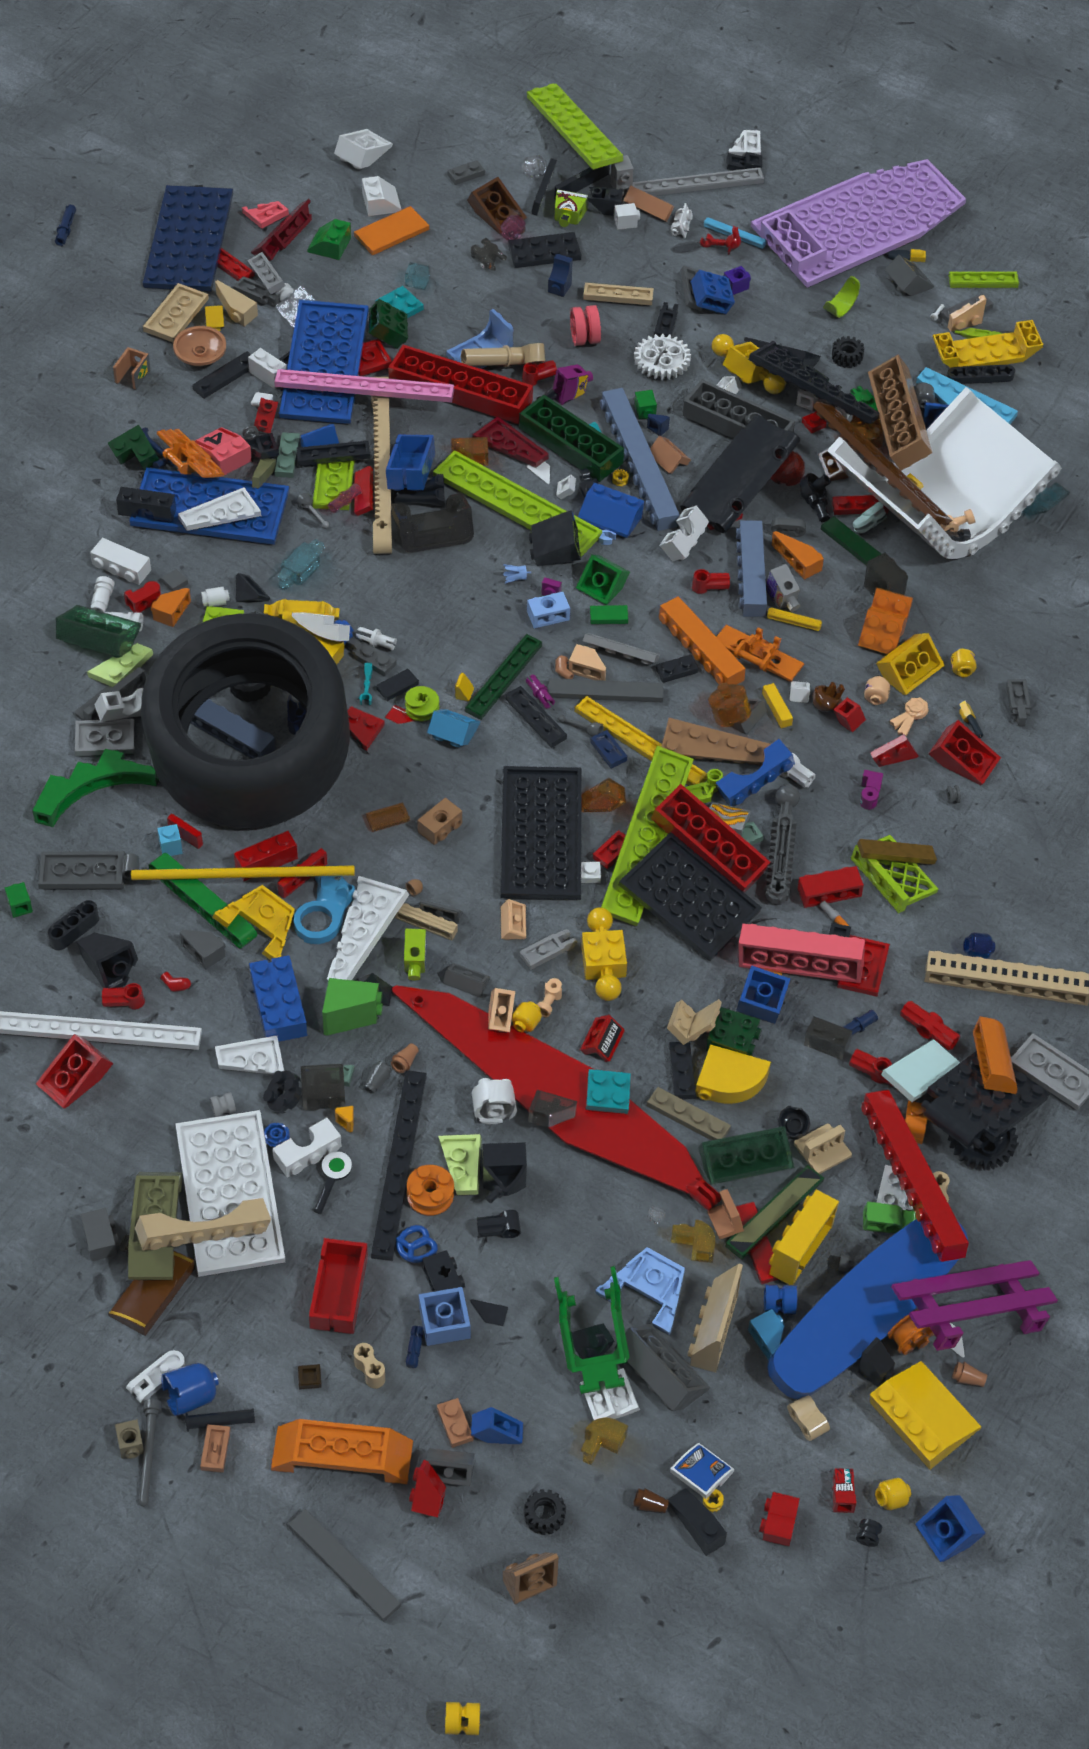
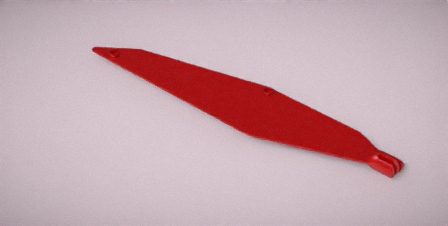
(532, 1065)

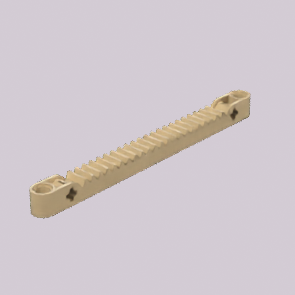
(382, 525)

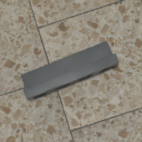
(125, 687)

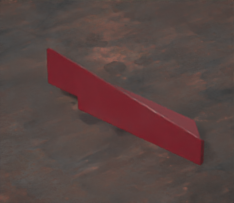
(285, 231)

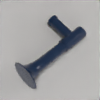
(157, 464)

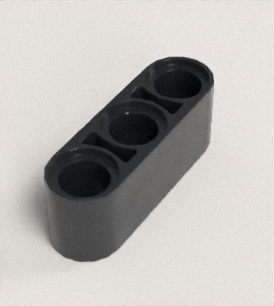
(81, 924)

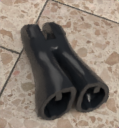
(432, 494)

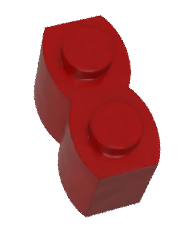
(780, 1518)

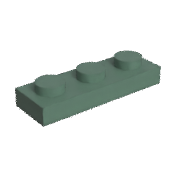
(287, 455)

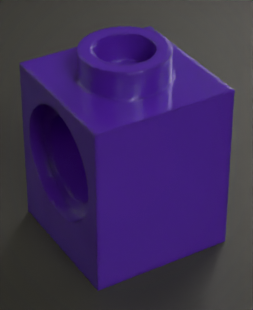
(738, 279)

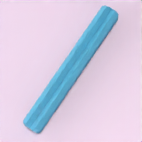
(727, 230)

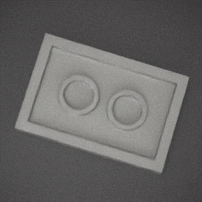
(95, 736)

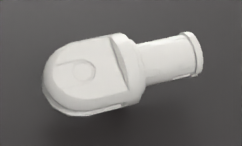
(376, 638)

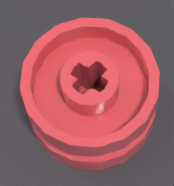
(585, 325)

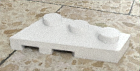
(251, 1056)

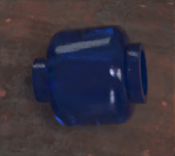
(979, 945)

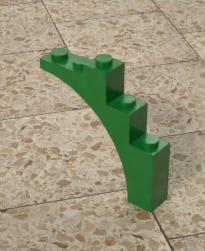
(86, 778)

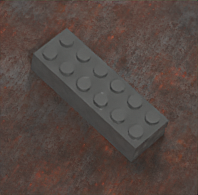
(727, 411)

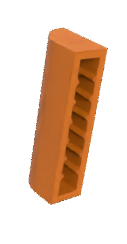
(994, 1056)

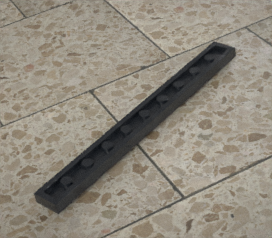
(398, 1166)

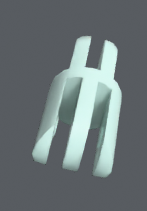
(870, 518)

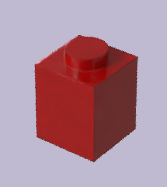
(849, 714)

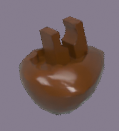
(826, 697)

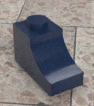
(561, 275)

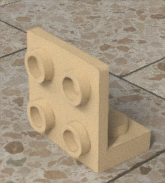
(688, 1025)

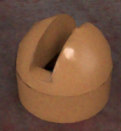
(414, 887)

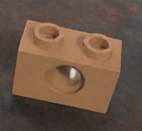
(440, 821)

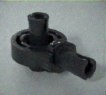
(815, 494)

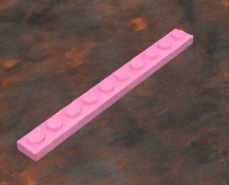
(364, 385)

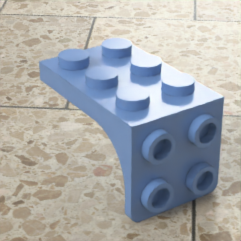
(495, 335)

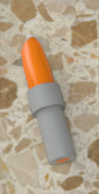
(833, 914)

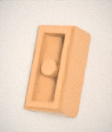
(513, 920)

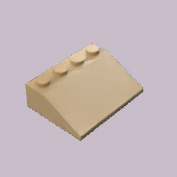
(715, 1320)

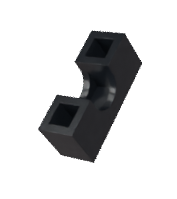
(159, 503)

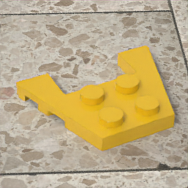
(265, 912)

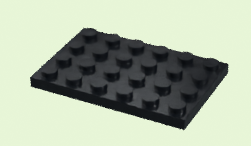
(689, 896)

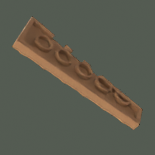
(709, 743)

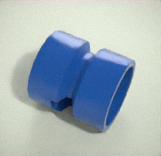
(788, 1298)

